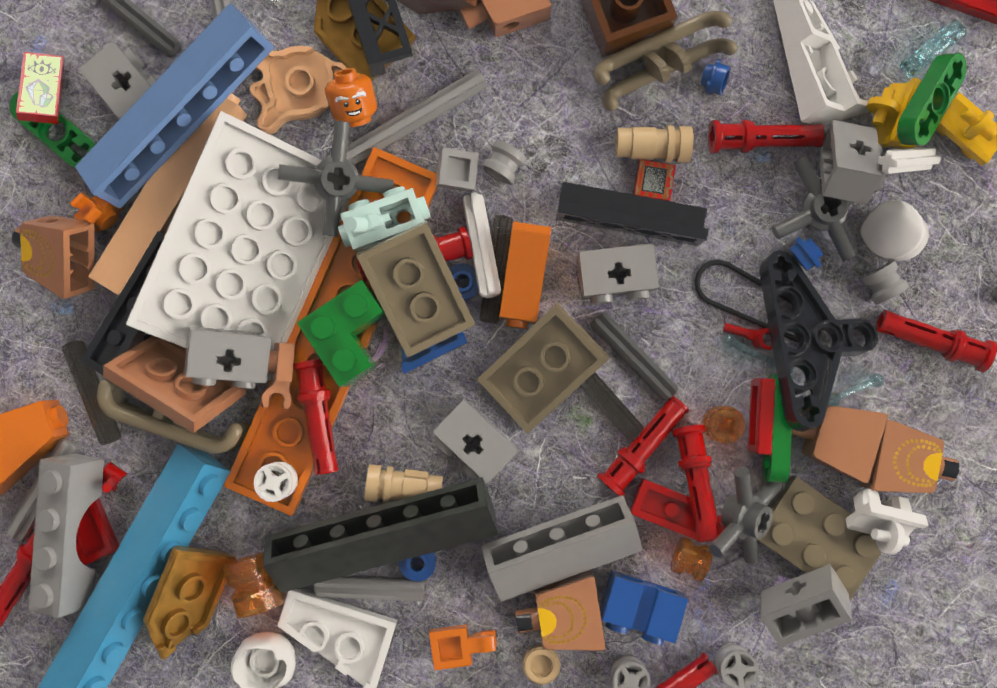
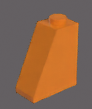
(524, 274)
(27, 437)

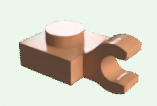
(281, 367)

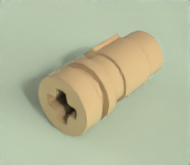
(655, 143)
(398, 484)

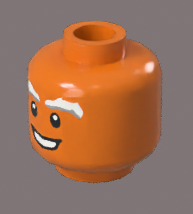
(351, 97)

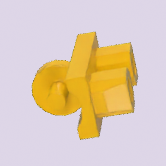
(889, 110)
(970, 129)

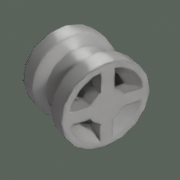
(503, 162)
(885, 282)
(619, 667)
(739, 674)

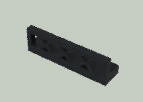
(369, 39)
(632, 214)
(114, 335)

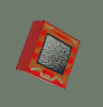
(654, 180)

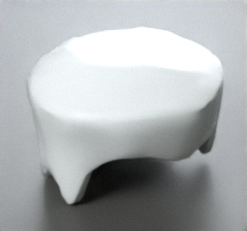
(895, 231)
(263, 661)

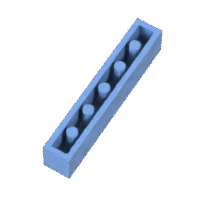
(174, 107)

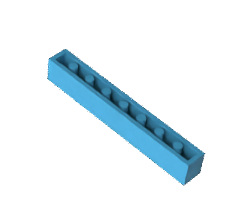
(128, 584)

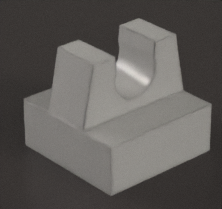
(456, 169)

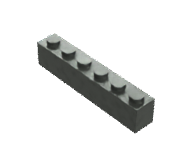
(380, 535)

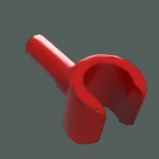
(755, 336)
(111, 477)

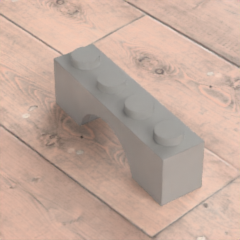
(64, 493)

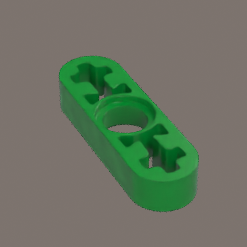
(931, 99)
(61, 147)
(777, 465)

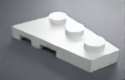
(341, 633)

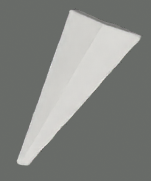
(816, 69)

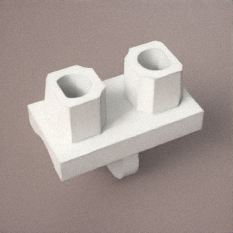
(887, 523)

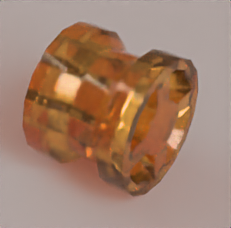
(717, 426)
(691, 559)

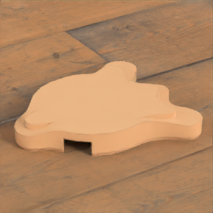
(292, 86)

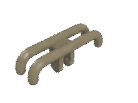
(662, 56)
(113, 404)

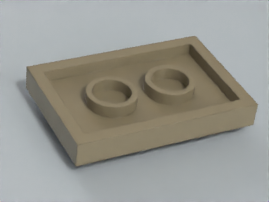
(416, 289)
(543, 368)
(814, 533)

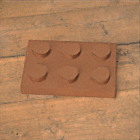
(157, 377)

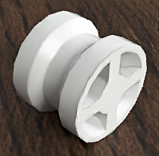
(268, 485)

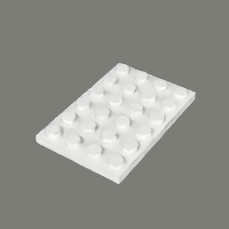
(238, 242)

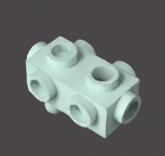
(376, 221)

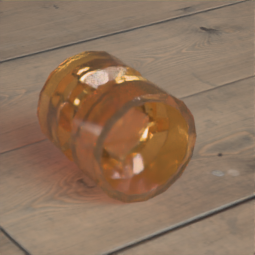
(252, 585)

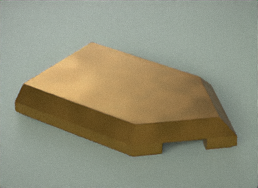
(338, 32)
(185, 596)

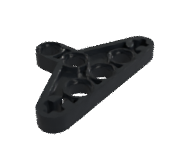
(806, 319)

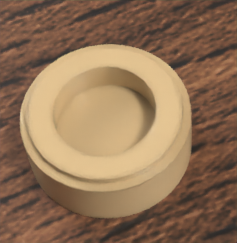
(540, 664)

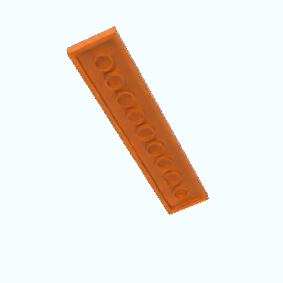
(281, 432)

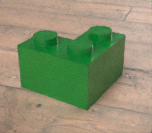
(335, 332)

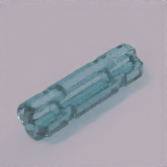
(934, 46)

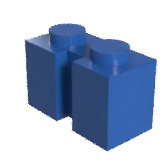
(643, 607)

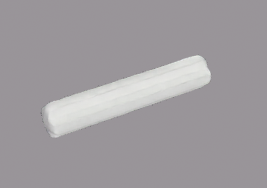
(908, 160)
(482, 246)

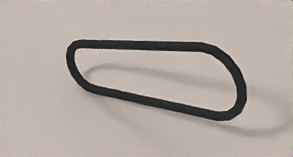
(728, 309)

